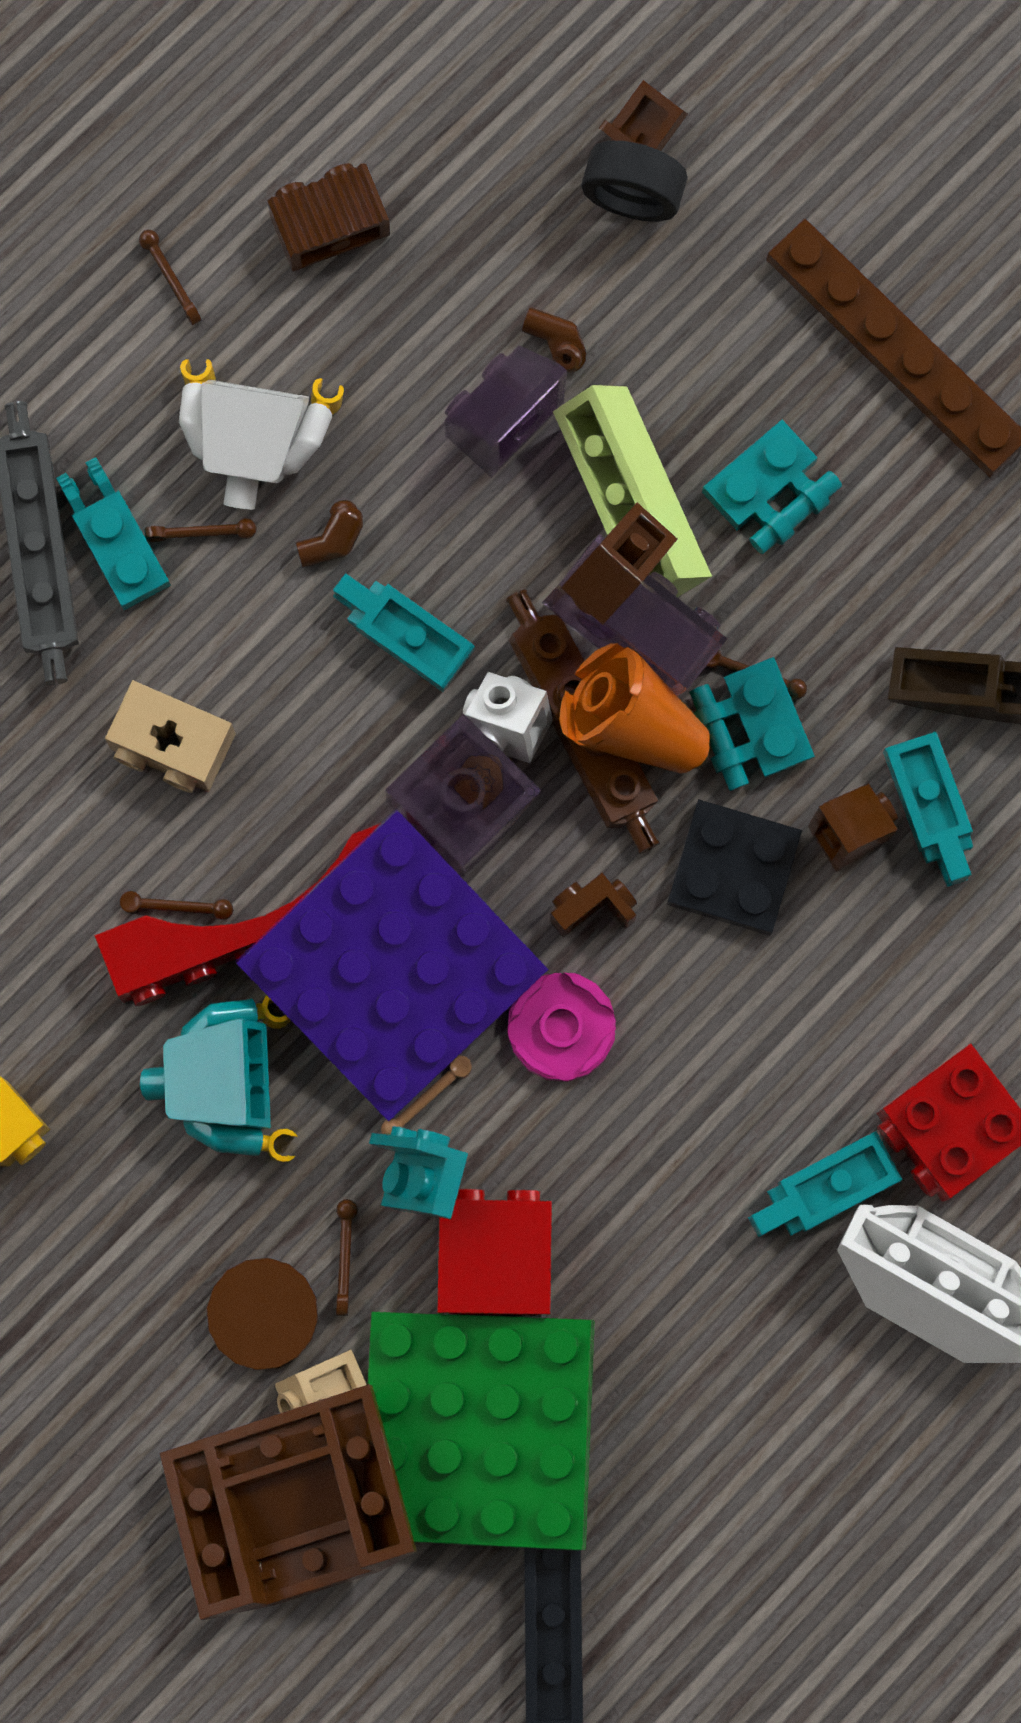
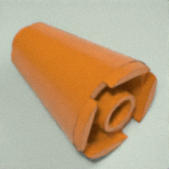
(632, 713)

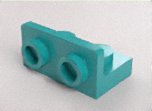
(423, 1172)

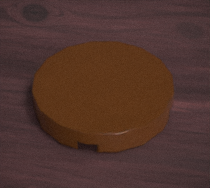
(262, 1313)

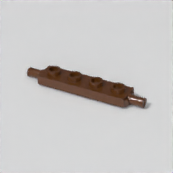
(550, 664)

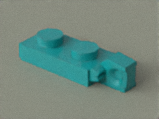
(405, 630)
(932, 804)
(828, 1187)

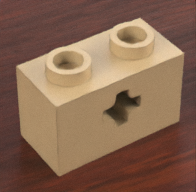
(152, 714)

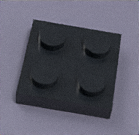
(734, 867)

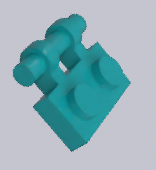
(760, 476)
(768, 720)

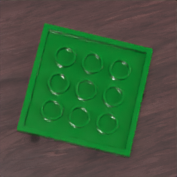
(487, 1425)

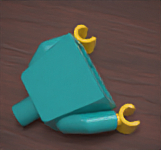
(220, 1078)

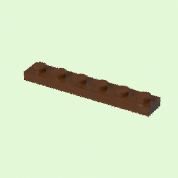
(897, 347)

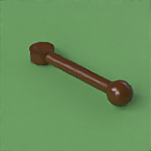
(149, 241)
(244, 528)
(796, 687)
(133, 903)
(346, 1212)

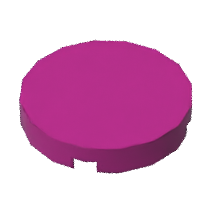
(562, 1027)

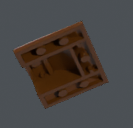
(288, 1505)

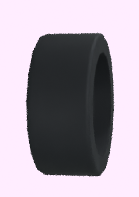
(634, 181)

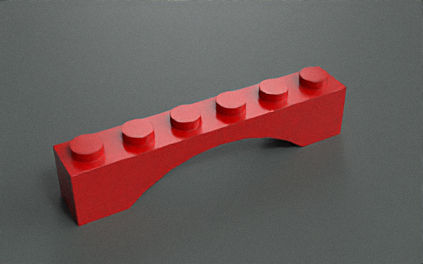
(157, 953)

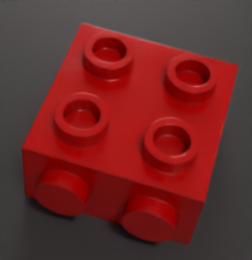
(953, 1124)
(496, 1255)

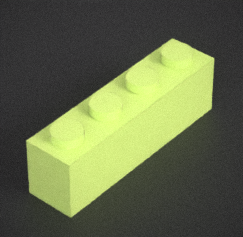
(625, 469)

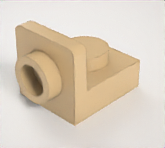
(320, 1382)

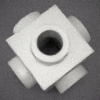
(510, 714)

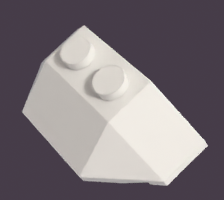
(936, 1282)

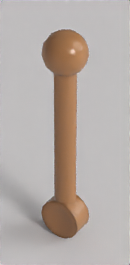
(459, 1068)

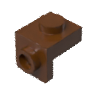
(646, 119)
(578, 904)

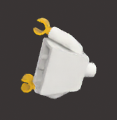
(251, 430)

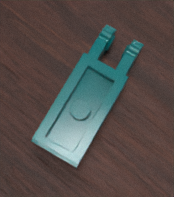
(115, 540)

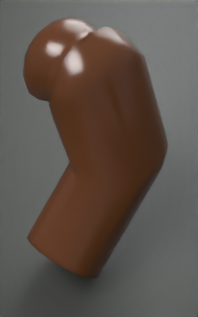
(561, 335)
(337, 537)

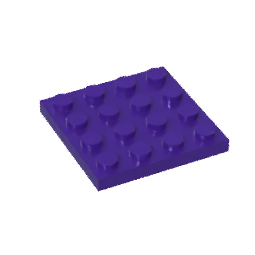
(392, 965)

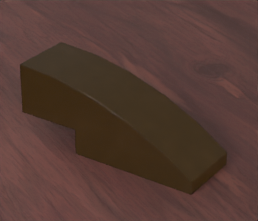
(957, 683)

